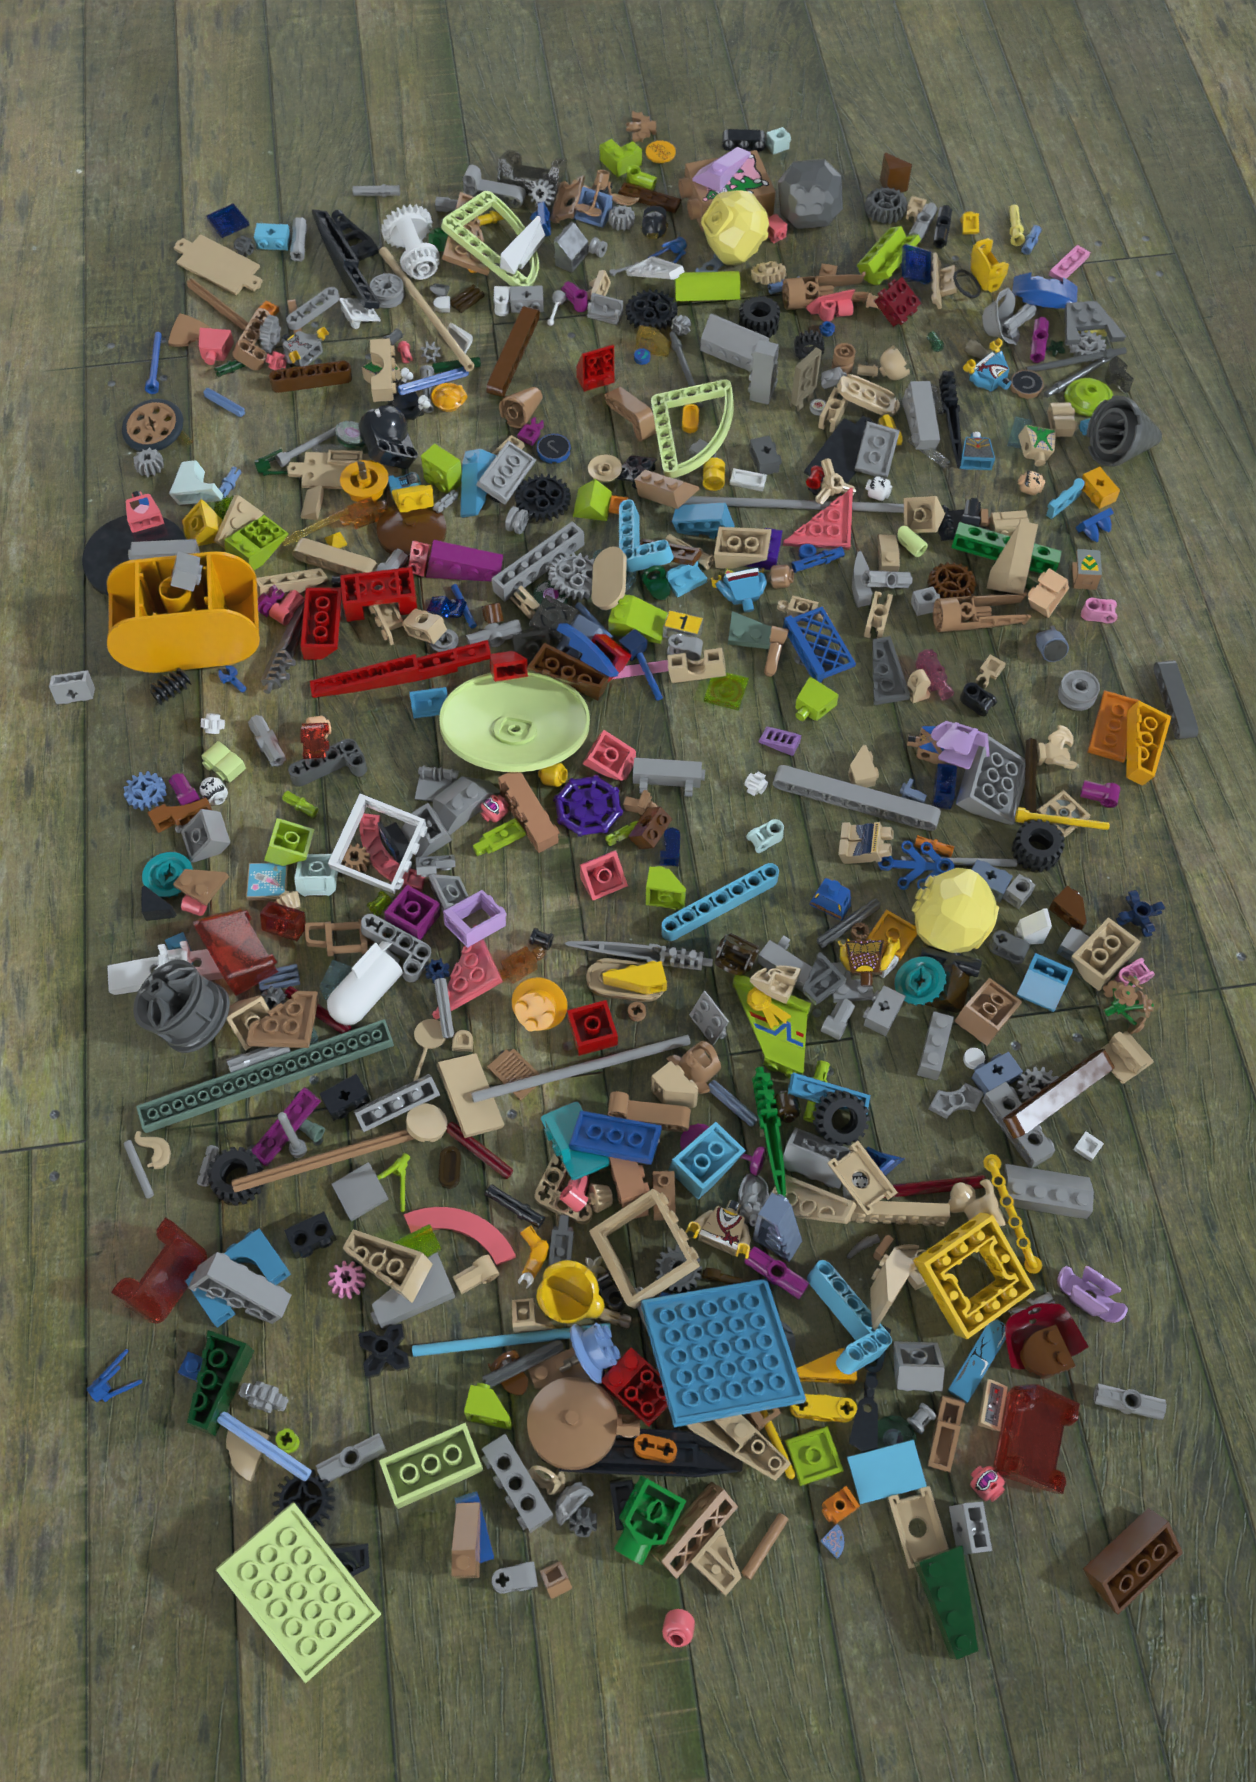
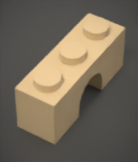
(683, 669)

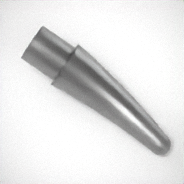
(864, 1243)

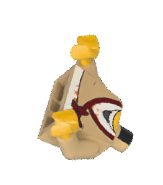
(723, 1229)

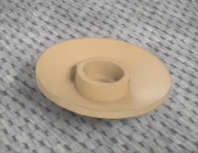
(604, 468)

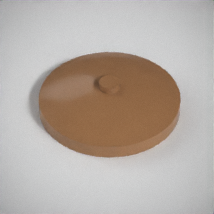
(572, 1423)

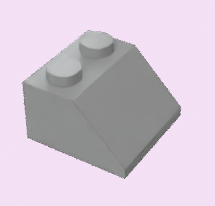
(205, 835)
(918, 1366)

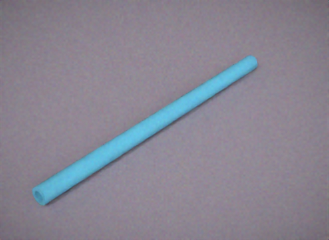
(495, 1341)

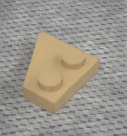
(718, 1563)

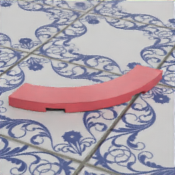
(379, 856)
(466, 1224)

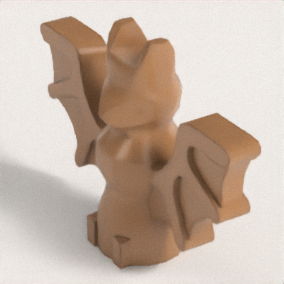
(644, 127)

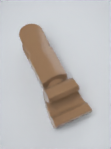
(777, 639)

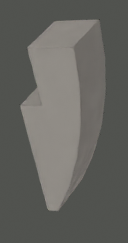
(861, 593)

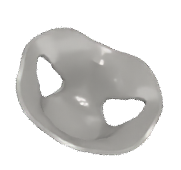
(994, 316)

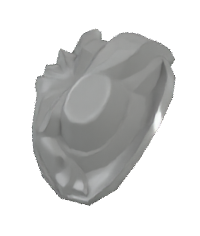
(753, 1190)
(570, 1500)

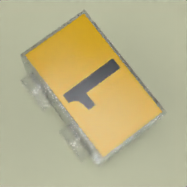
(682, 624)

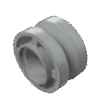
(516, 520)

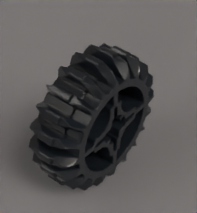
(324, 1500)

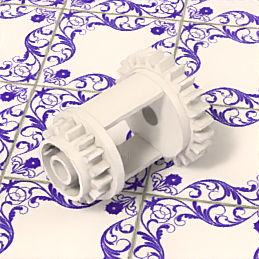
(407, 229)

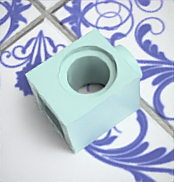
(778, 140)

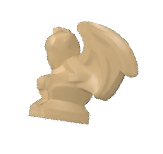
(1054, 752)

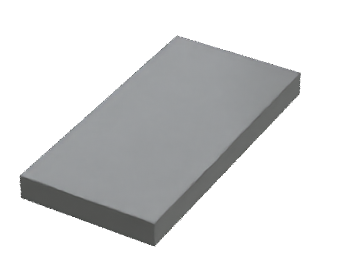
(506, 472)

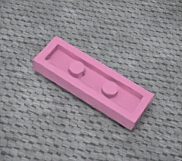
(1069, 263)

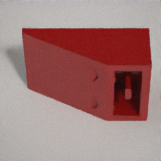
(596, 368)
(636, 1387)

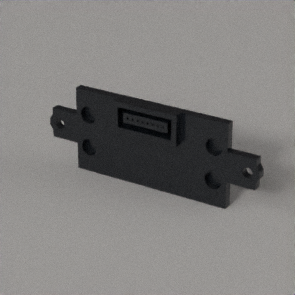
(842, 449)

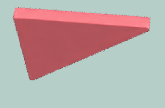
(827, 528)
(471, 976)

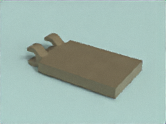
(805, 379)

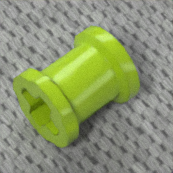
(285, 1434)

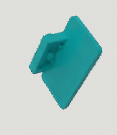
(559, 1129)

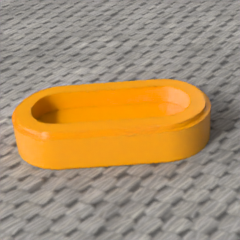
(690, 418)

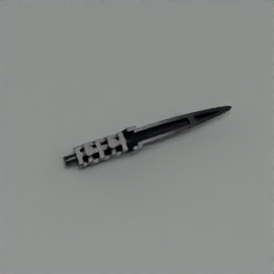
(951, 409)

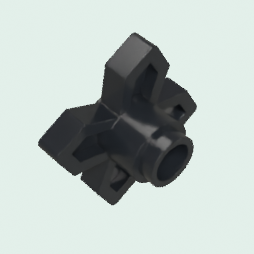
(374, 1344)

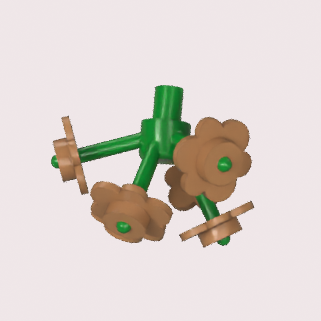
(1127, 999)

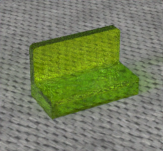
(421, 1240)

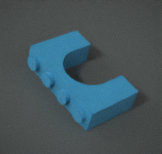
(253, 1250)

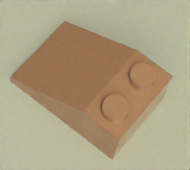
(987, 1011)

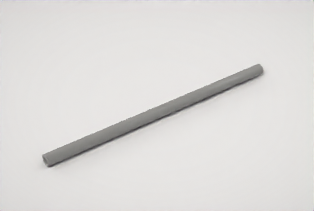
(580, 1068)

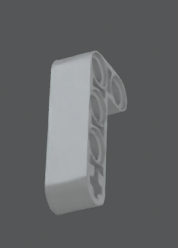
(473, 185)
(398, 937)

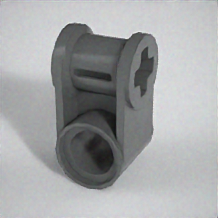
(1009, 947)

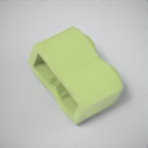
(223, 762)

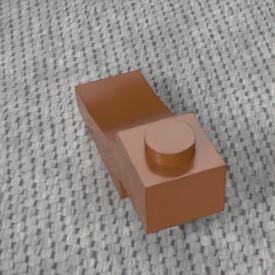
(167, 816)

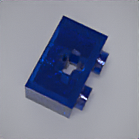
(944, 786)

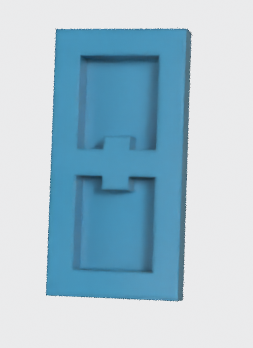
(427, 702)

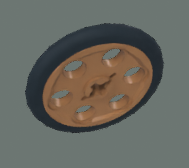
(145, 409)

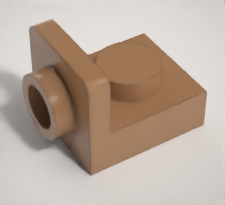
(628, 1425)

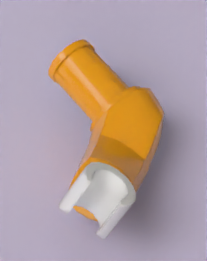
(537, 1256)

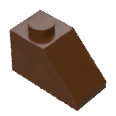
(1070, 908)

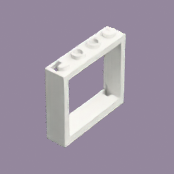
(350, 829)

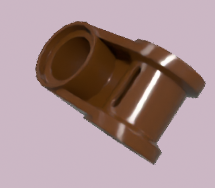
(492, 613)

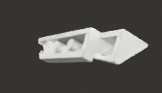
(523, 247)

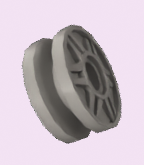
(388, 290)
(1078, 690)

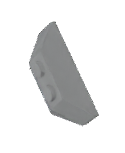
(462, 801)

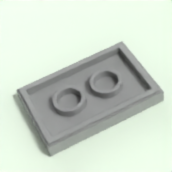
(876, 450)

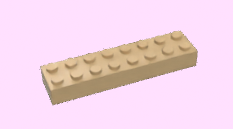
(904, 1212)

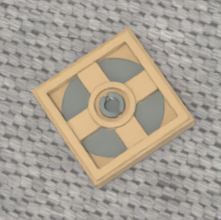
(1064, 806)

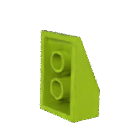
(639, 615)

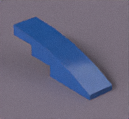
(591, 653)

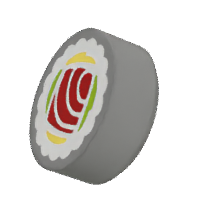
(817, 406)

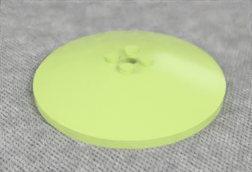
(483, 714)

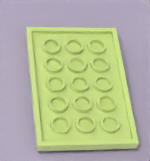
(298, 1592)

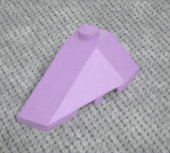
(721, 170)

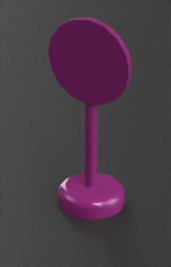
(696, 1130)

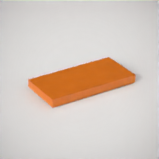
(1110, 727)

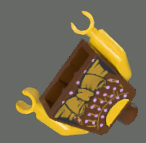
(867, 958)

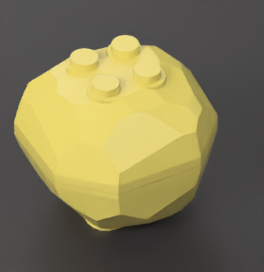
(735, 226)
(955, 911)

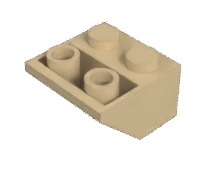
(673, 1087)

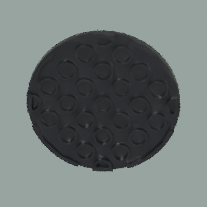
(111, 545)

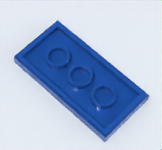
(615, 1137)

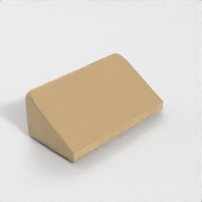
(312, 503)

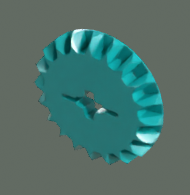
(160, 865)
(913, 971)

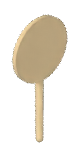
(429, 1036)

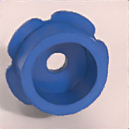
(827, 328)

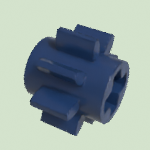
(437, 970)

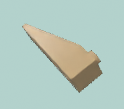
(291, 581)

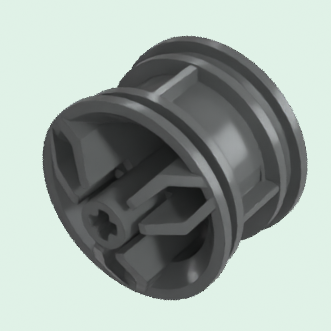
(181, 1006)

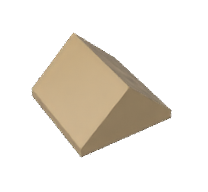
(923, 514)

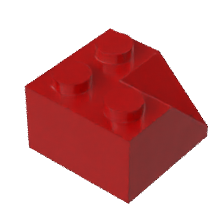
(592, 1027)

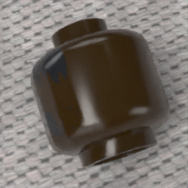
(787, 1106)

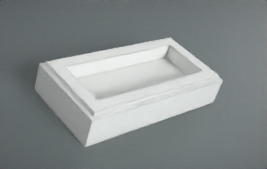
(748, 479)

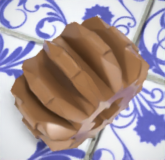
(360, 854)

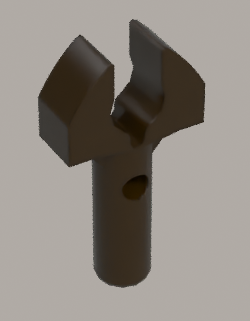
(713, 1275)

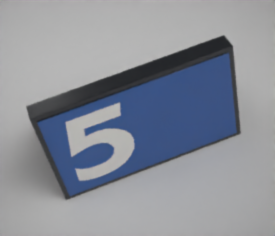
(394, 839)

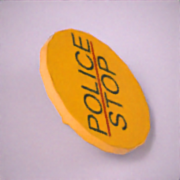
(660, 151)

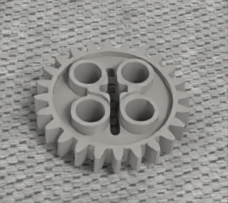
(572, 575)

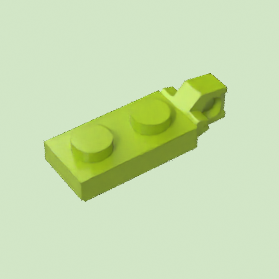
(499, 837)

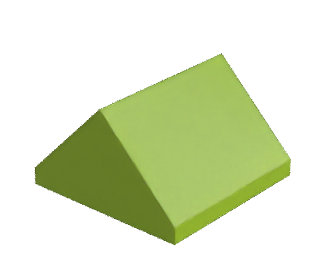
(592, 501)

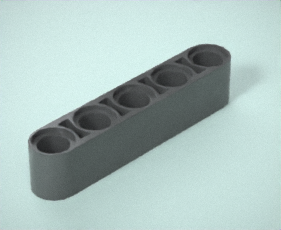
(1176, 699)

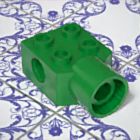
(647, 1519)

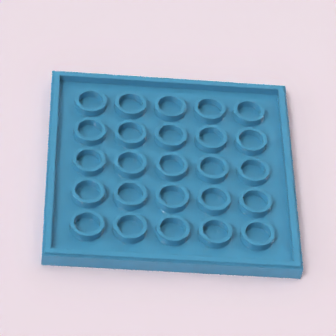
(721, 1356)

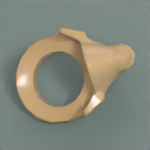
(553, 1485)

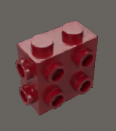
(897, 302)

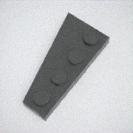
(888, 677)

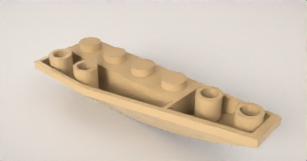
(744, 1442)

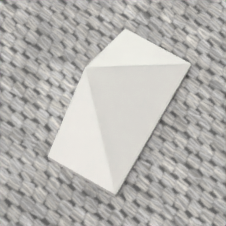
(460, 336)

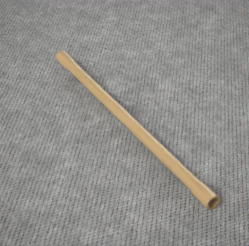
(463, 358)

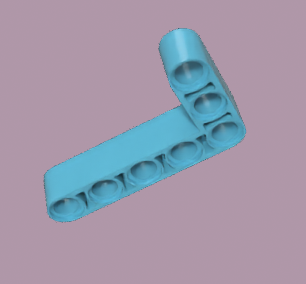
(637, 555)
(853, 1315)

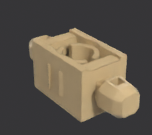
(799, 606)

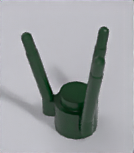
(263, 464)

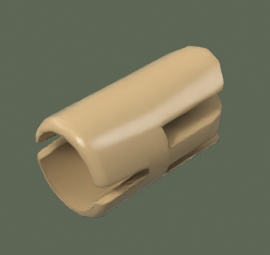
(527, 603)

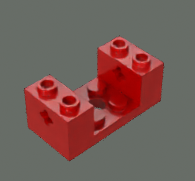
(359, 591)

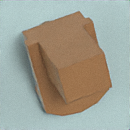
(639, 805)

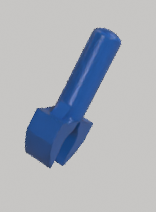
(231, 678)

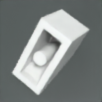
(1034, 927)

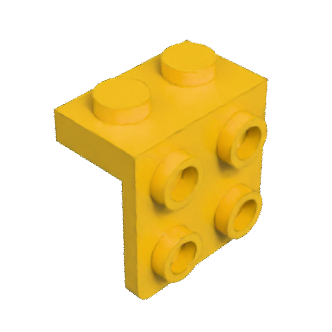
(413, 497)

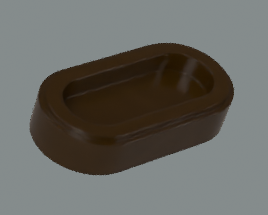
(449, 1167)

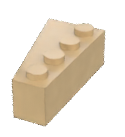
(391, 1263)

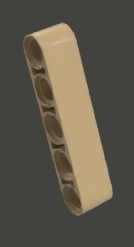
(332, 558)

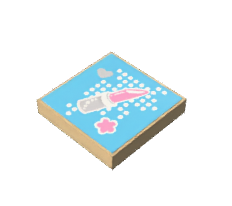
(266, 881)

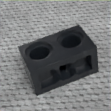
(308, 1230)

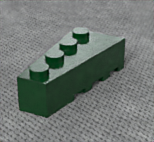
(218, 1380)
(949, 1598)

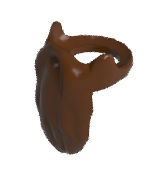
(517, 1384)

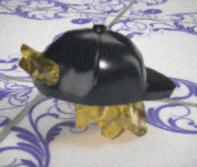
(654, 222)

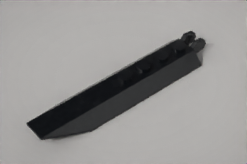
(694, 1457)

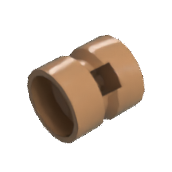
(844, 357)

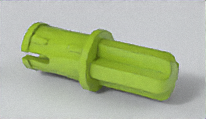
(300, 804)

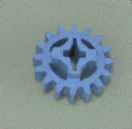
(145, 791)

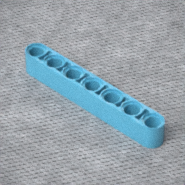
(716, 909)

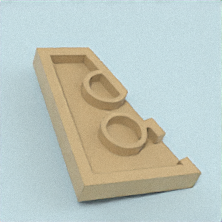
(237, 517)

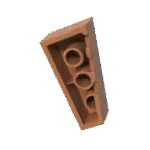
(528, 811)
(629, 1181)

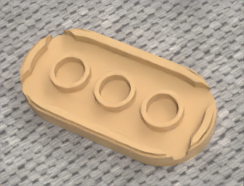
(868, 395)
(609, 578)
(595, 981)

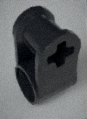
(978, 699)
(609, 1289)

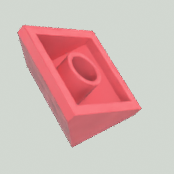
(603, 875)

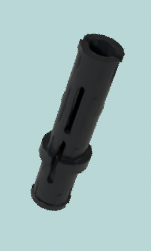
(524, 1211)

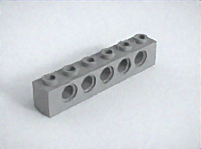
(537, 561)

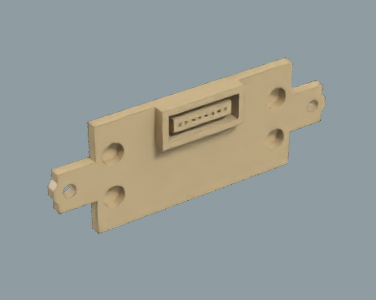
(218, 264)
(327, 467)

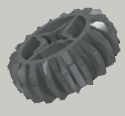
(886, 205)

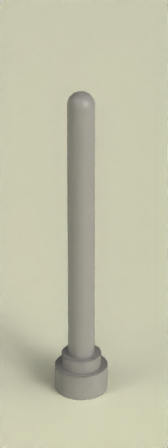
(283, 458)
(297, 1146)

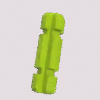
(620, 834)

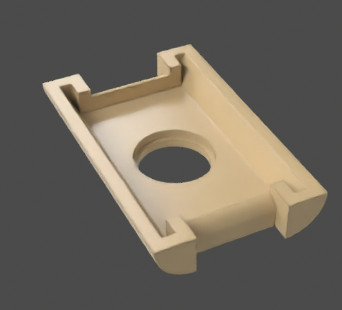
(860, 1161)
(924, 1508)

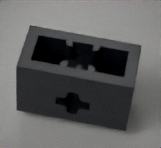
(350, 1088)

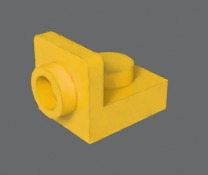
(970, 223)

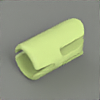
(911, 541)

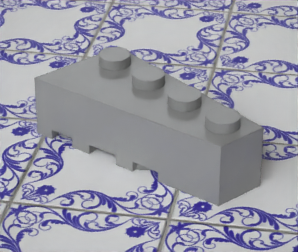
(921, 415)

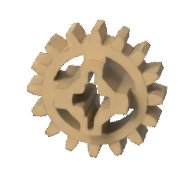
(768, 272)

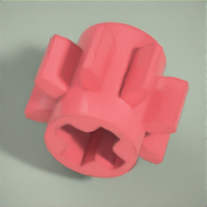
(276, 360)

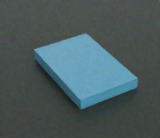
(886, 1471)

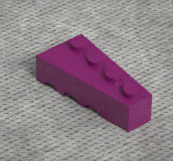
(462, 563)

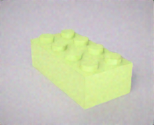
(431, 1465)

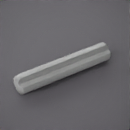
(444, 1008)

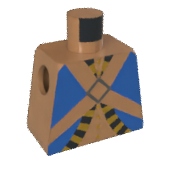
(926, 745)

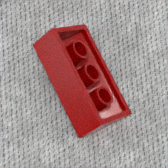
(320, 622)

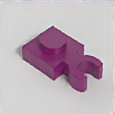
(530, 433)
(266, 601)

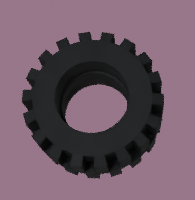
(760, 315)
(1039, 832)
(857, 1120)
(224, 1165)

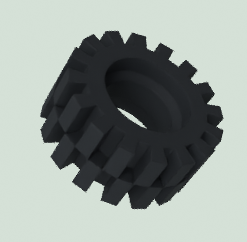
(808, 339)

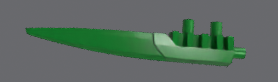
(770, 1124)

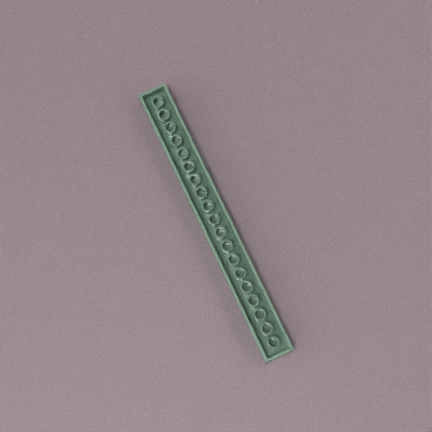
(264, 1076)

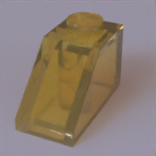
(653, 341)

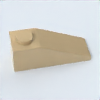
(888, 553)

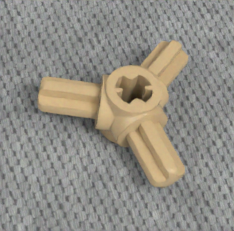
(831, 483)

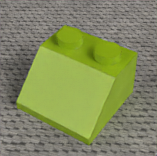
(288, 843)
(664, 889)
(486, 1408)

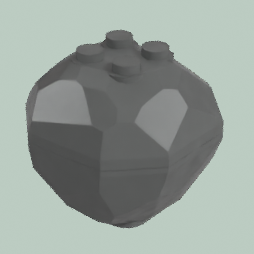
(810, 193)

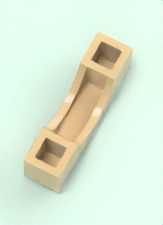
(382, 383)

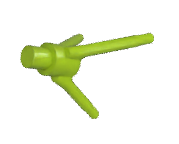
(398, 1169)

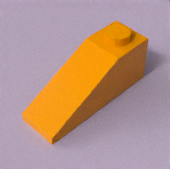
(825, 1370)

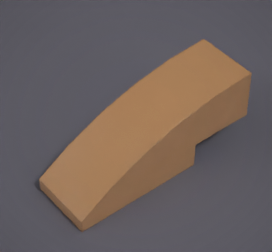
(945, 1433)

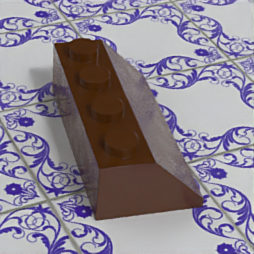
(1133, 1560)

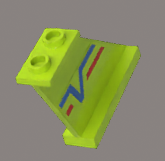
(785, 1043)

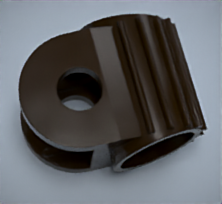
(737, 956)

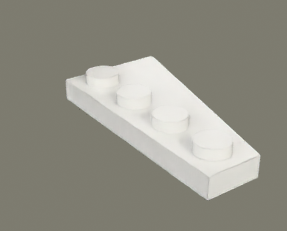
(655, 268)

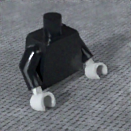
(410, 403)

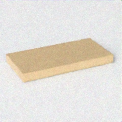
(461, 1078)

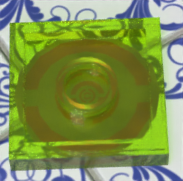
(726, 691)

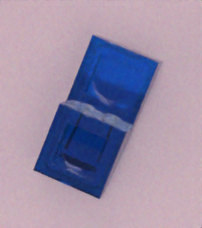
(446, 608)

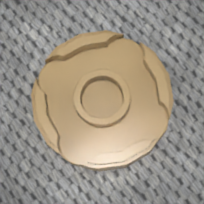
(426, 1123)

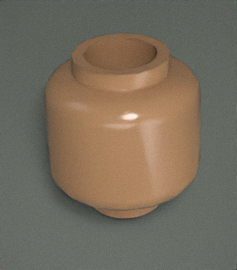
(780, 576)

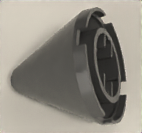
(1120, 431)

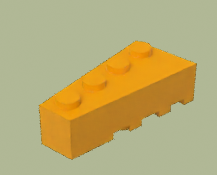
(1145, 741)

